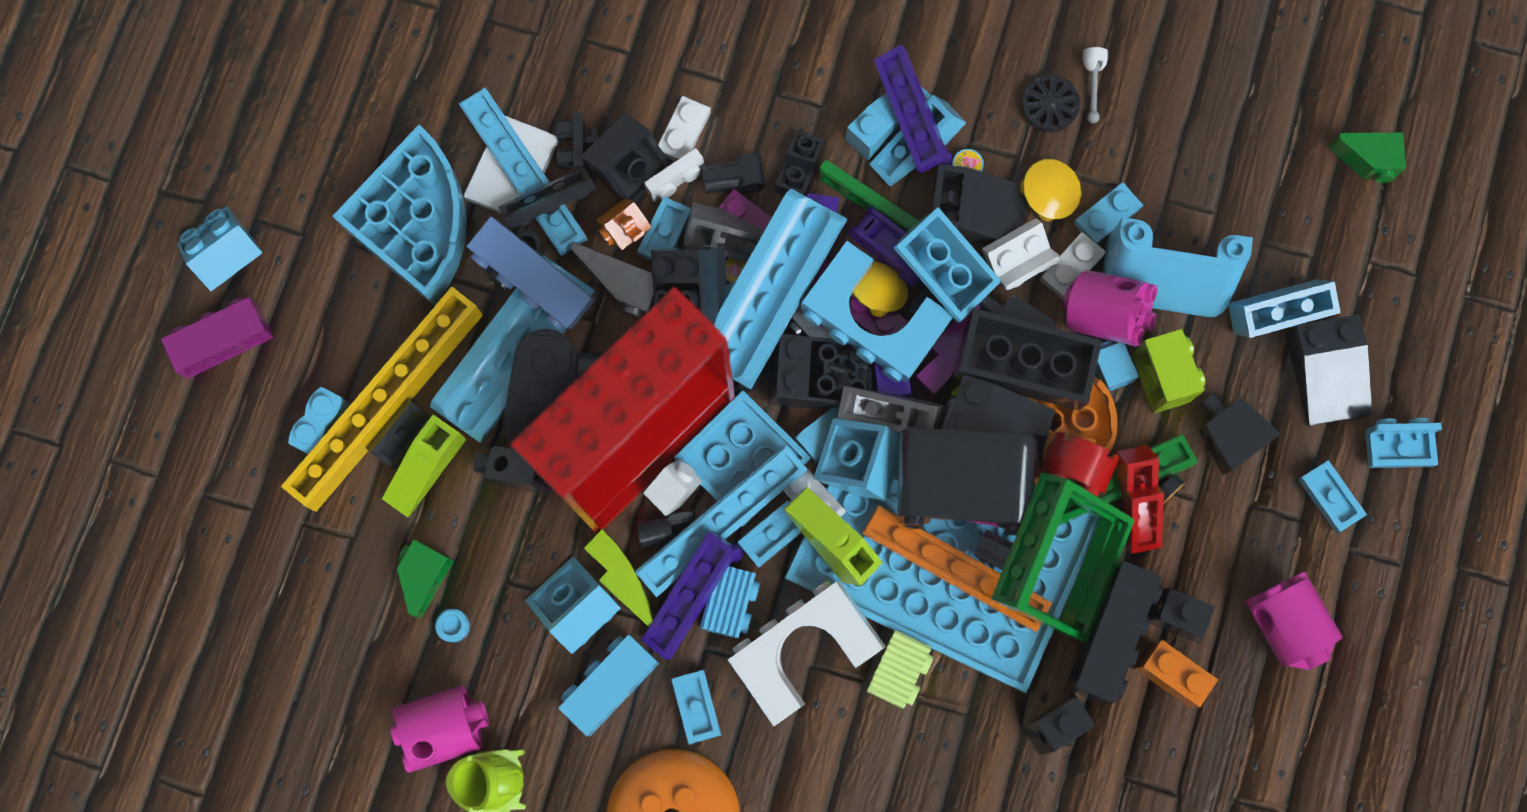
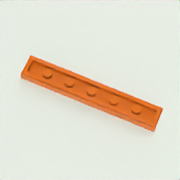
(945, 563)

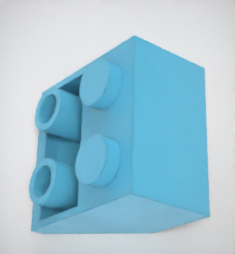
(218, 248)

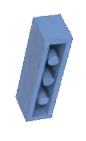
(530, 273)

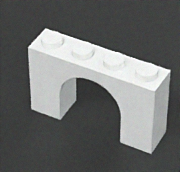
(760, 661)

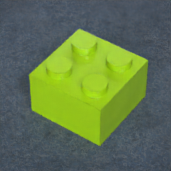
(1168, 371)

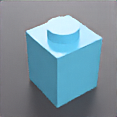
(1115, 366)

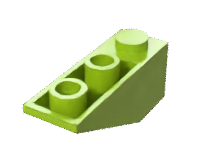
(423, 465)
(833, 538)

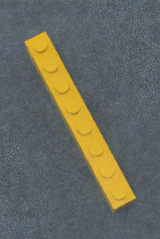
(396, 381)

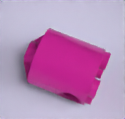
(1110, 307)
(1295, 623)
(438, 728)

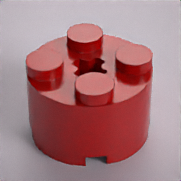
(1080, 463)

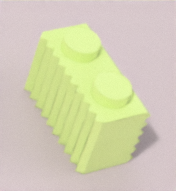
(900, 669)

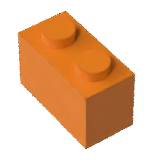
(1176, 674)

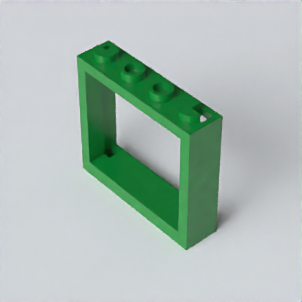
(1034, 542)

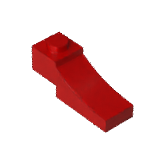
(1141, 497)

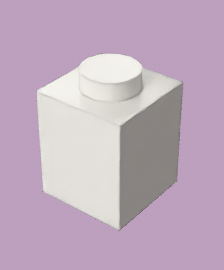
(673, 486)

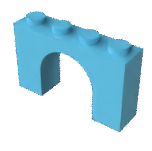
(895, 353)

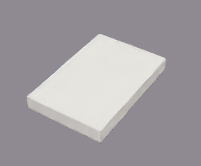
(491, 185)

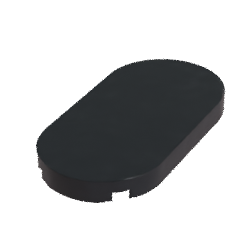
(540, 373)

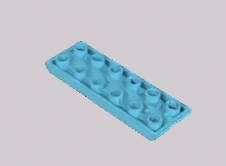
(775, 282)
(479, 385)

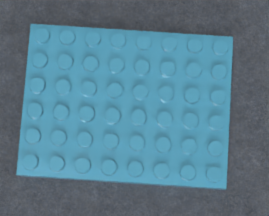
(939, 614)

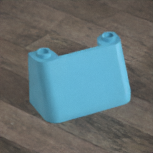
(1184, 280)

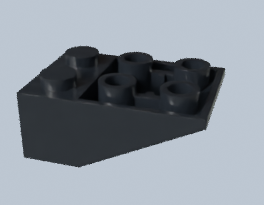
(978, 203)
(694, 272)
(814, 371)

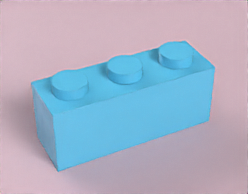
(1284, 308)
(607, 684)

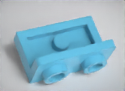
(1402, 444)

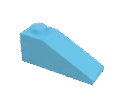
(874, 127)
(896, 160)

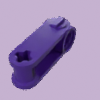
(879, 238)

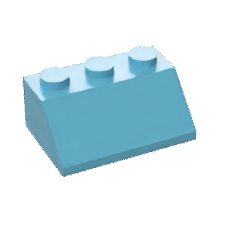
(947, 264)

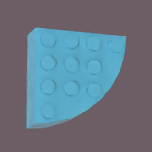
(411, 215)

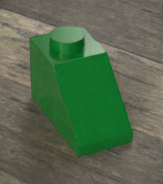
(1372, 154)
(421, 575)

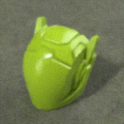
(487, 781)

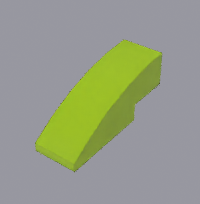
(620, 576)

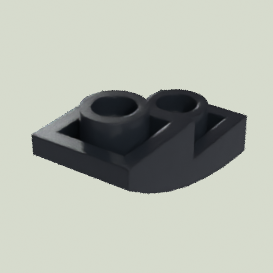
(799, 163)

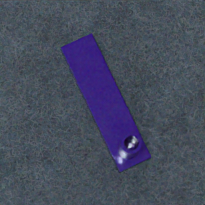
(912, 109)
(691, 594)

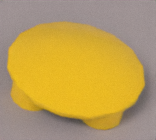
(1051, 189)
(881, 290)

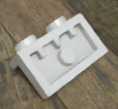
(1020, 254)

